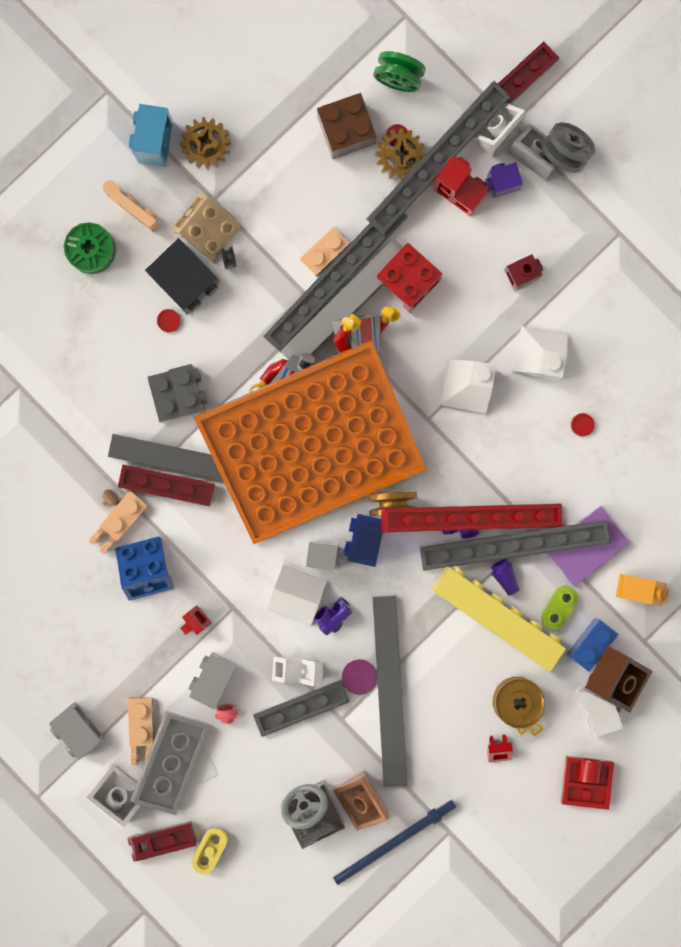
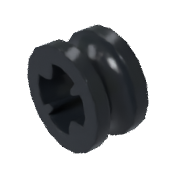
(228, 257)

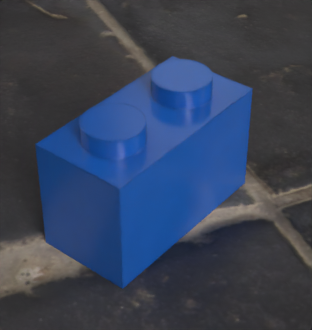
(592, 644)

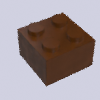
(346, 125)
(618, 679)

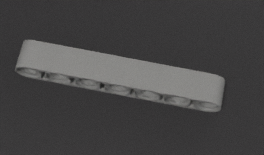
(342, 305)

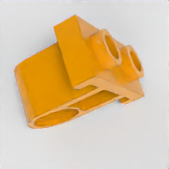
(642, 590)

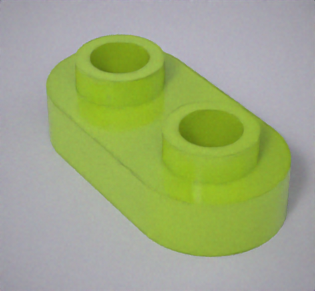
(559, 607)

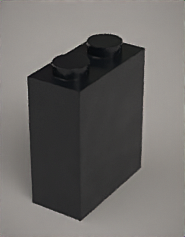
(183, 276)

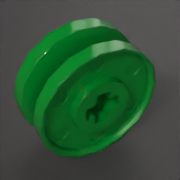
(399, 71)
(80, 238)

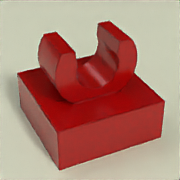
(195, 621)
(500, 751)

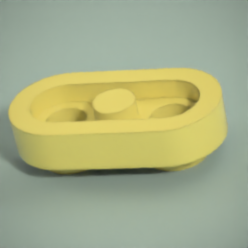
(210, 849)

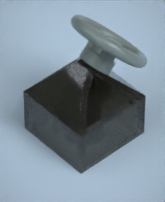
(311, 813)

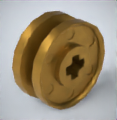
(391, 500)
(532, 701)

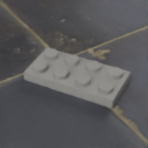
(170, 763)

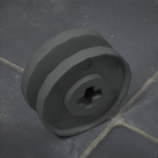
(568, 147)

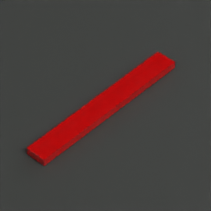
(470, 517)

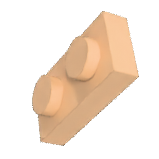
(324, 251)

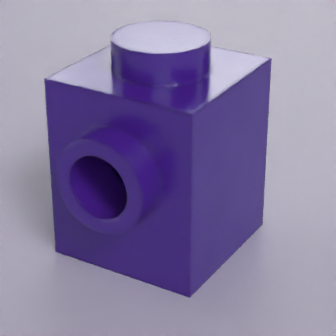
(503, 179)

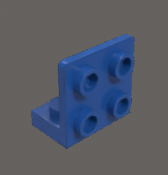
(143, 568)

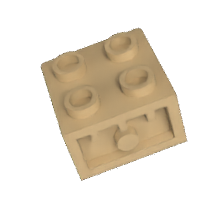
(206, 226)

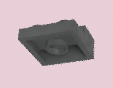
(177, 392)

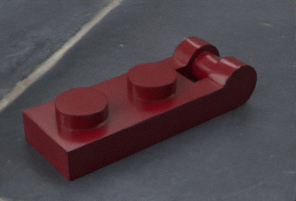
(163, 841)

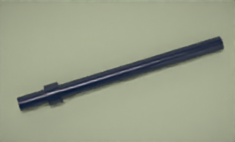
(433, 816)

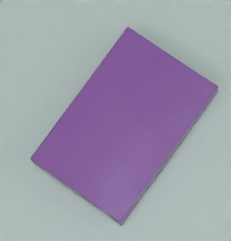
(581, 562)

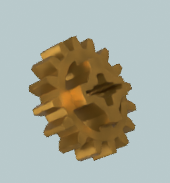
(215, 146)
(389, 154)

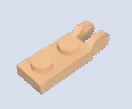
(130, 204)
(120, 520)
(140, 726)

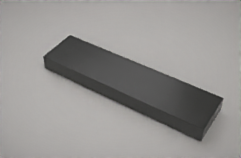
(301, 708)

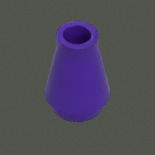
(505, 576)

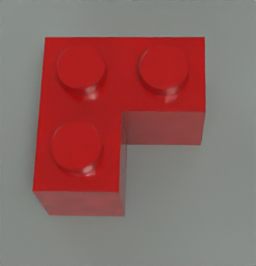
(459, 186)

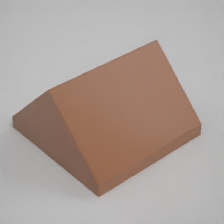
(362, 801)

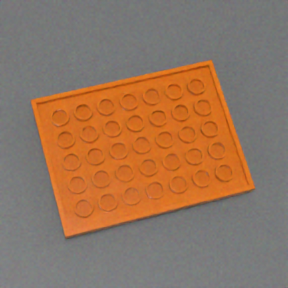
(311, 442)

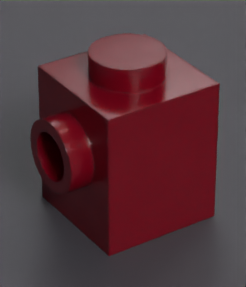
(524, 271)

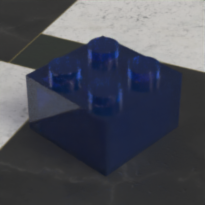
(364, 541)

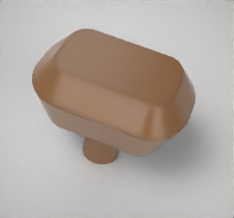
(109, 498)

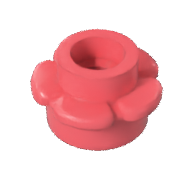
(226, 713)

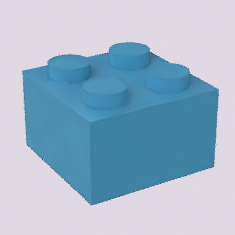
(151, 135)

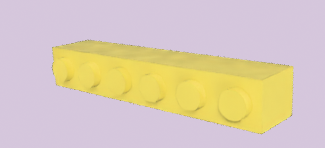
(499, 619)

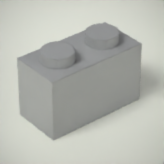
(323, 556)
(212, 680)
(76, 731)

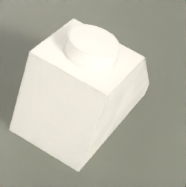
(601, 715)

